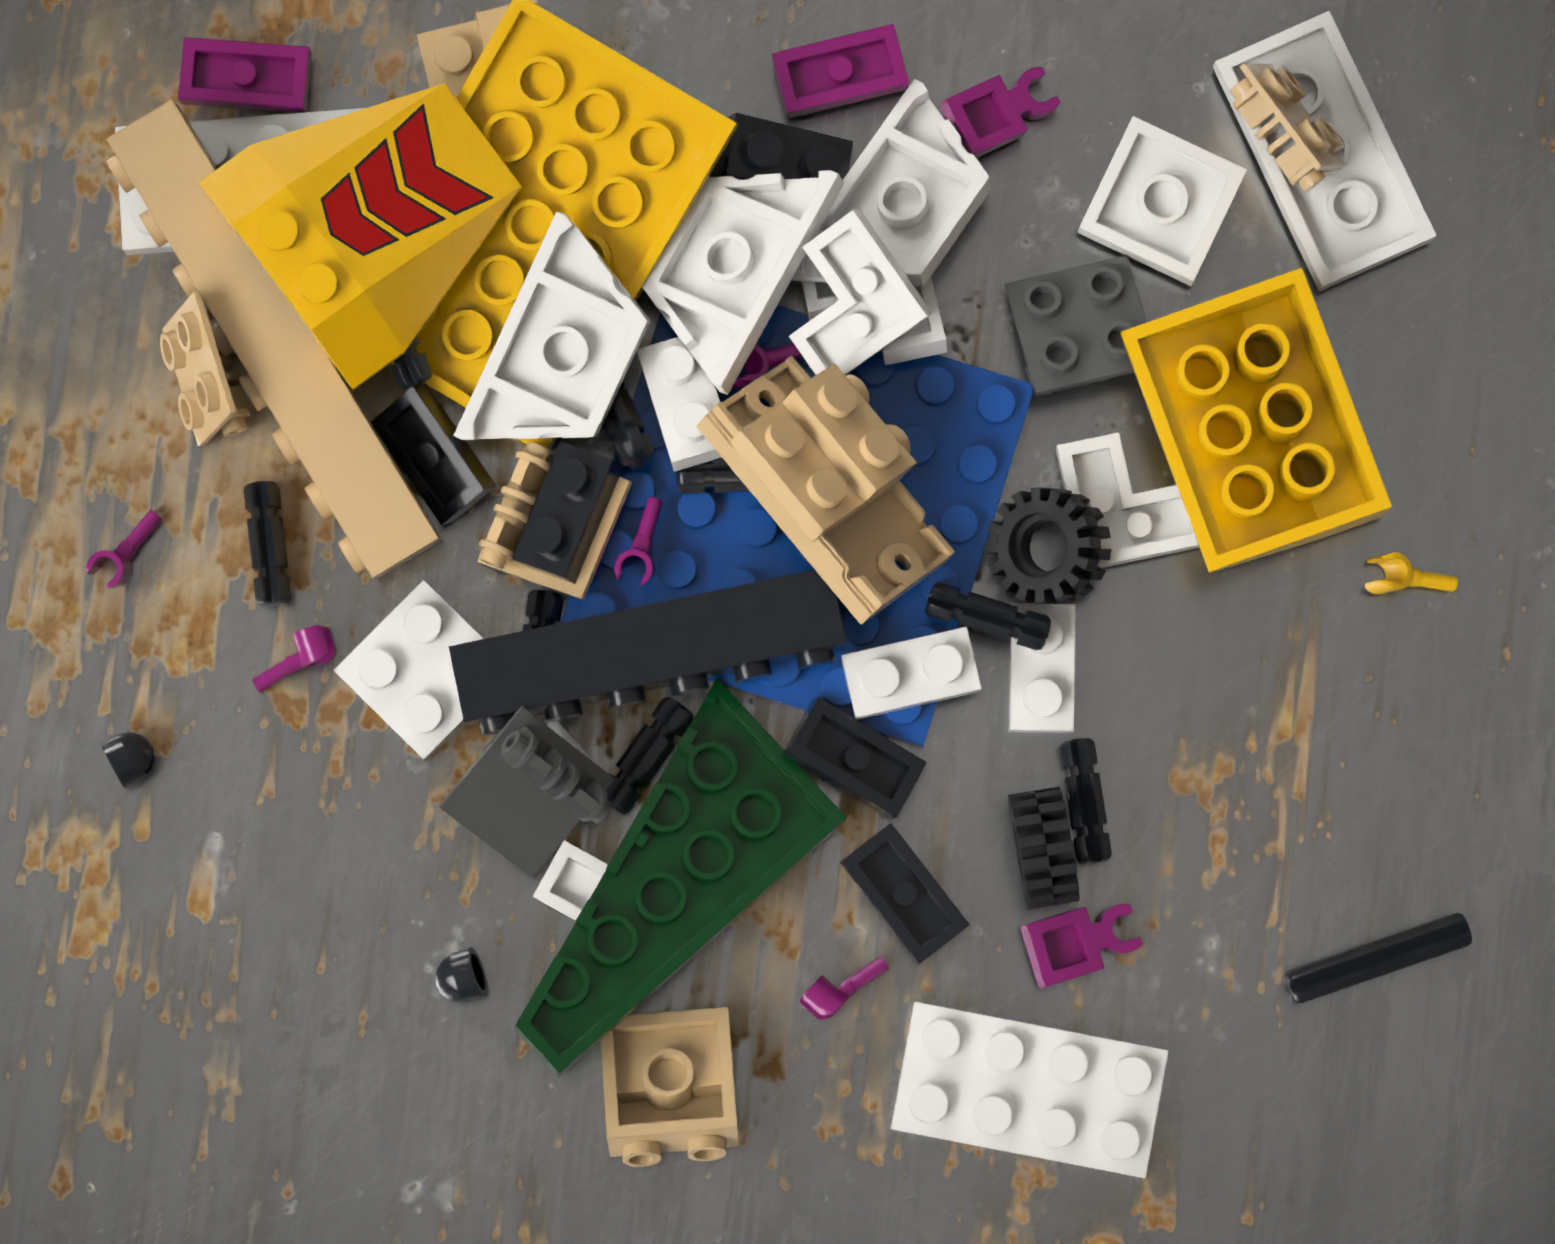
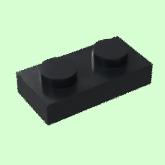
(775, 148)
(432, 458)
(567, 512)
(854, 758)
(904, 893)

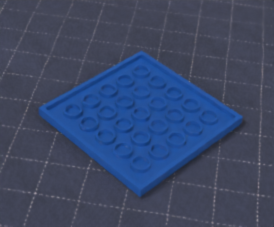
(959, 433)

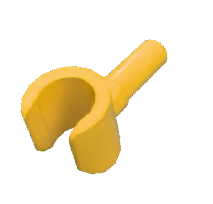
(1400, 575)

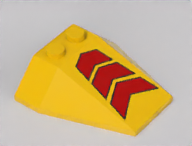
(367, 219)

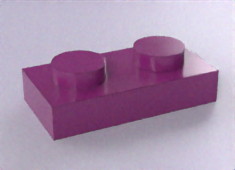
(840, 71)
(244, 75)

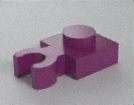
(992, 115)
(1070, 944)

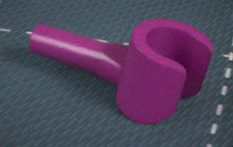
(761, 360)
(643, 540)
(124, 551)
(314, 649)
(825, 999)

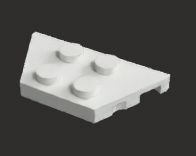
(911, 187)
(736, 262)
(558, 348)

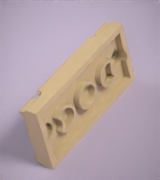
(862, 550)

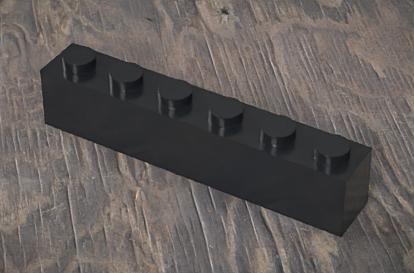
(648, 649)

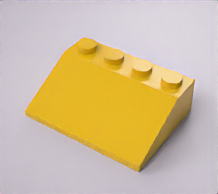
(1256, 421)

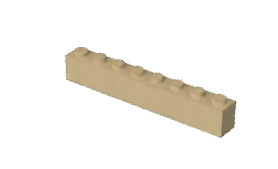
(283, 360)

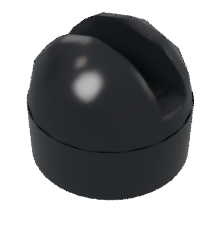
(129, 756)
(462, 977)

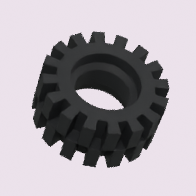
(1014, 542)
(1044, 847)

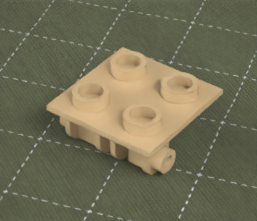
(1279, 93)
(192, 352)
(515, 511)

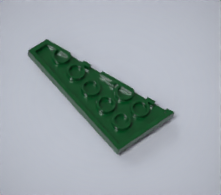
(696, 857)

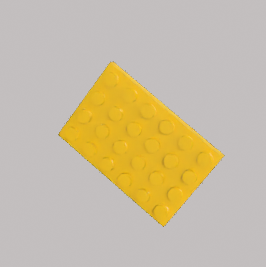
(582, 140)

